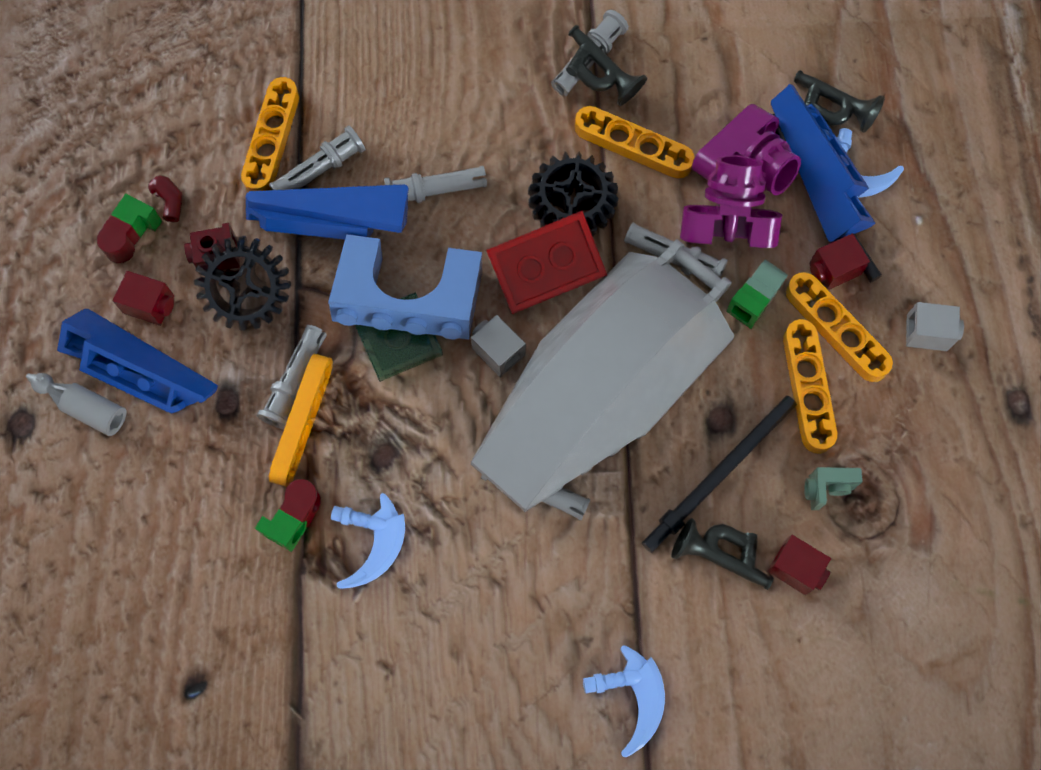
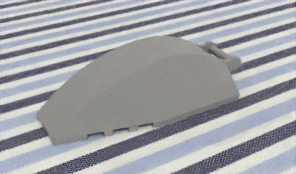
(605, 374)

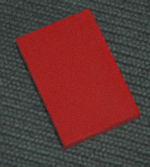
(546, 262)

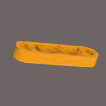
(267, 135)
(631, 146)
(833, 330)
(814, 385)
(300, 420)

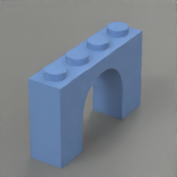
(443, 312)

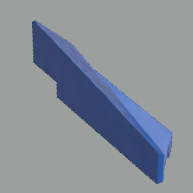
(824, 166)
(330, 210)
(131, 363)

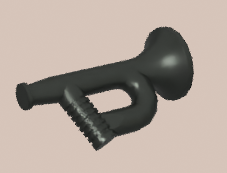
(626, 84)
(864, 110)
(691, 543)

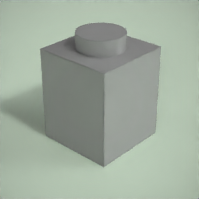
(933, 326)
(497, 345)

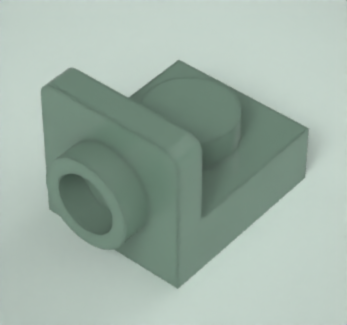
(835, 480)

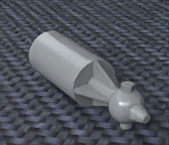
(81, 403)

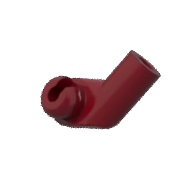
(171, 194)

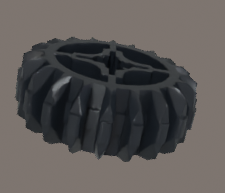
(548, 189)
(233, 310)

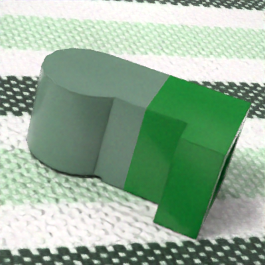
(756, 293)

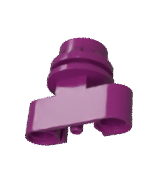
(752, 136)
(734, 188)

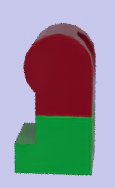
(125, 228)
(293, 516)

